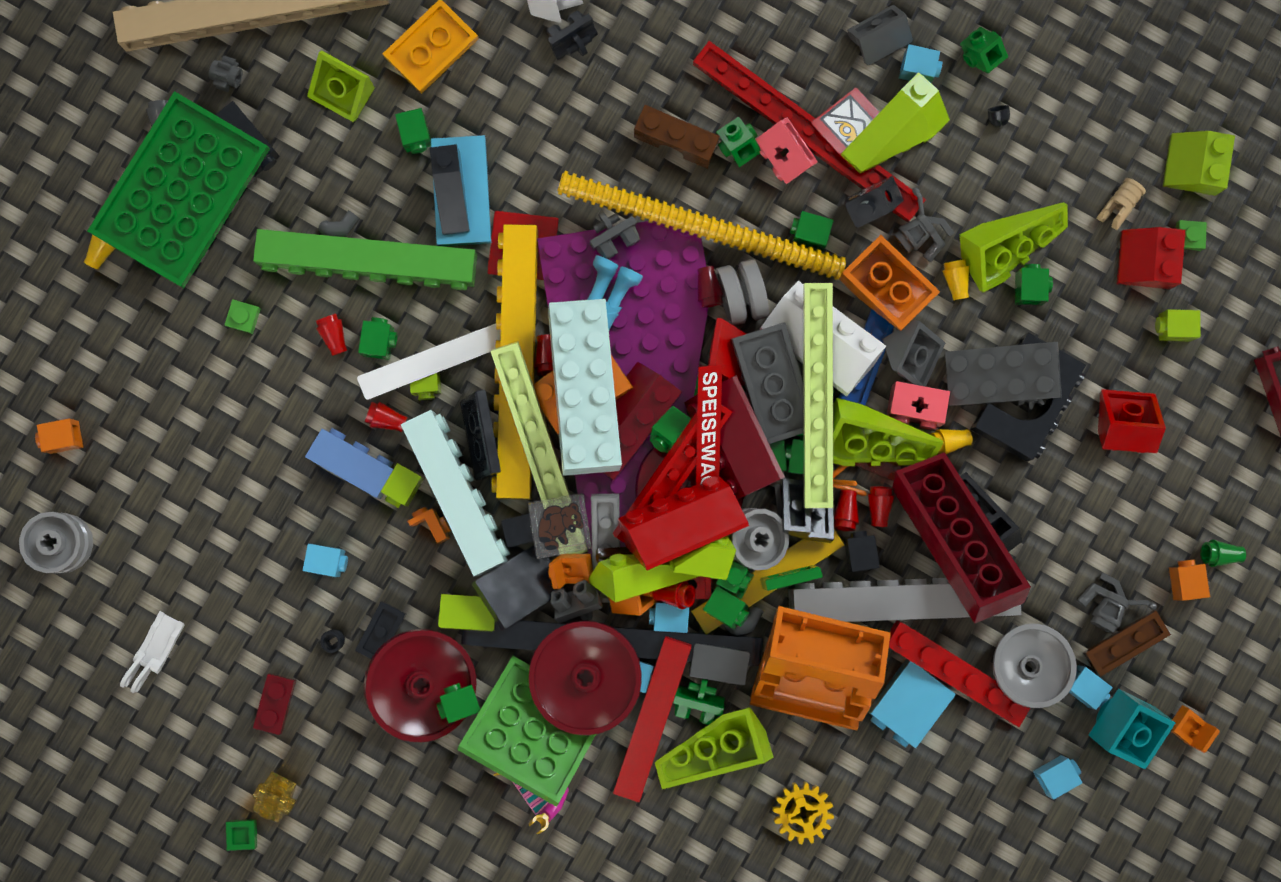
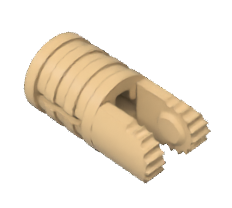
(1123, 200)

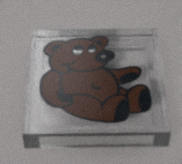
(559, 525)

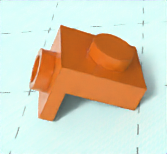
(438, 526)
(570, 569)
(1193, 729)

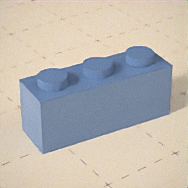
(350, 461)

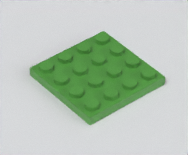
(520, 742)

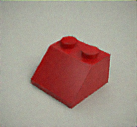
(1151, 257)
(722, 350)
(1130, 421)

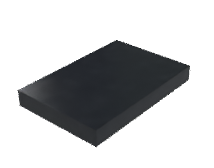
(480, 435)
(516, 588)

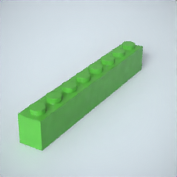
(365, 258)

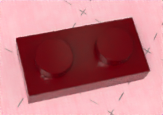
(274, 704)

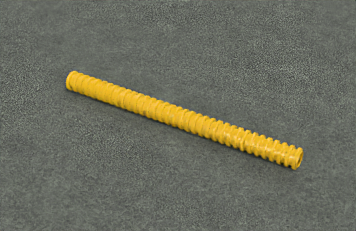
(702, 225)

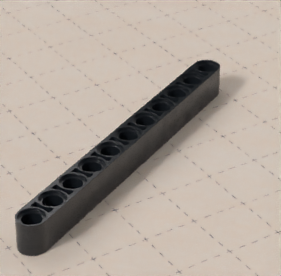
(646, 642)

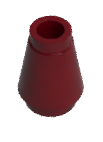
(709, 288)

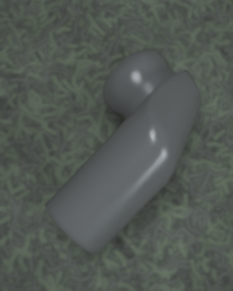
(339, 228)
(753, 618)

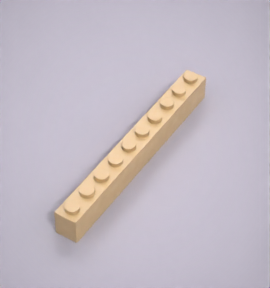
(194, 19)

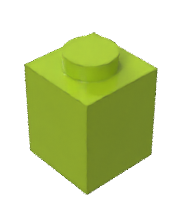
(1178, 325)
(426, 387)
(401, 486)

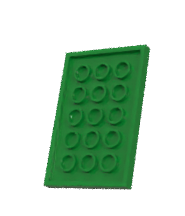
(178, 189)

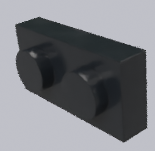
(381, 628)

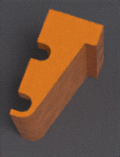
(821, 668)

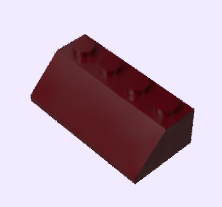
(641, 410)
(744, 451)

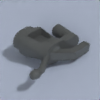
(917, 231)
(1111, 609)

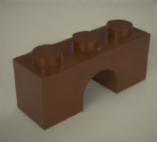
(663, 129)

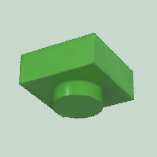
(1194, 235)
(242, 316)

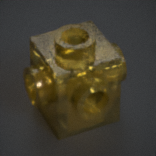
(274, 797)

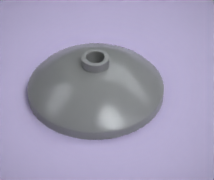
(1051, 661)

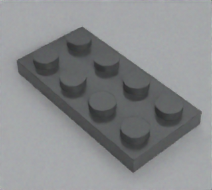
(1003, 374)
(772, 381)

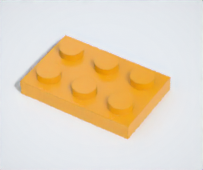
(430, 46)

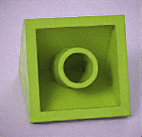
(339, 87)

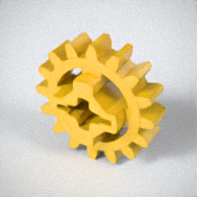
(816, 809)

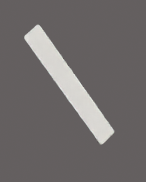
(428, 362)

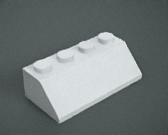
(853, 347)

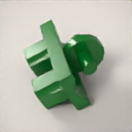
(699, 698)

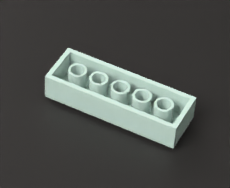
(584, 387)
(454, 492)

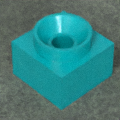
(1131, 728)

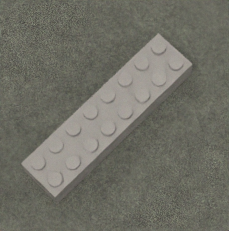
(883, 601)

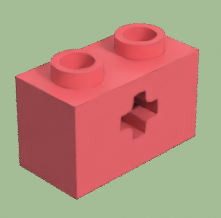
(796, 160)
(930, 399)

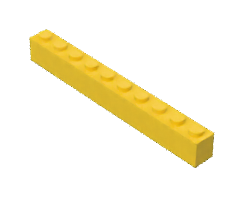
(516, 324)

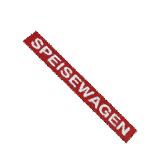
(708, 422)

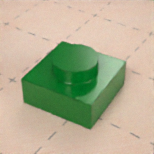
(241, 834)

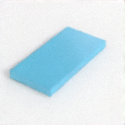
(476, 187)

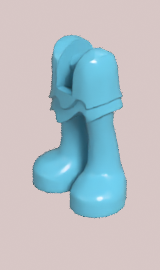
(625, 279)

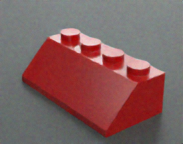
(682, 522)

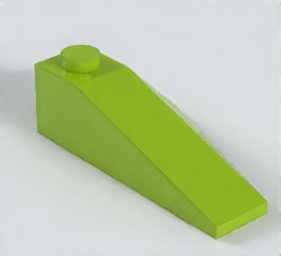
(904, 122)
(1004, 243)
(874, 438)
(625, 577)
(723, 746)

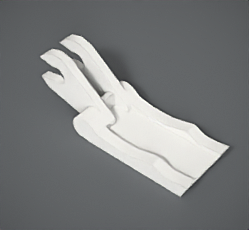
(154, 650)

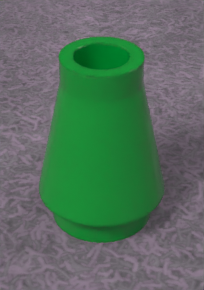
(1220, 553)

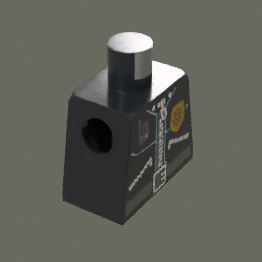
(872, 202)

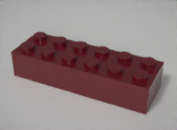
(960, 537)

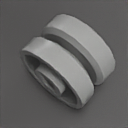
(743, 292)
(39, 542)
(762, 542)

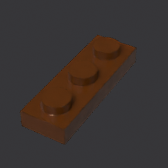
(1126, 643)

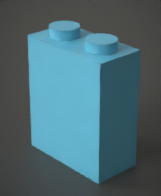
(910, 704)

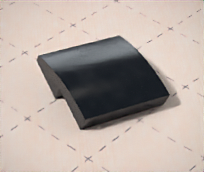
(802, 522)

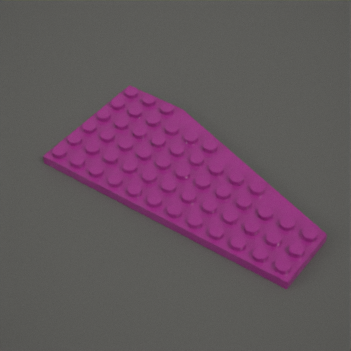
(657, 323)

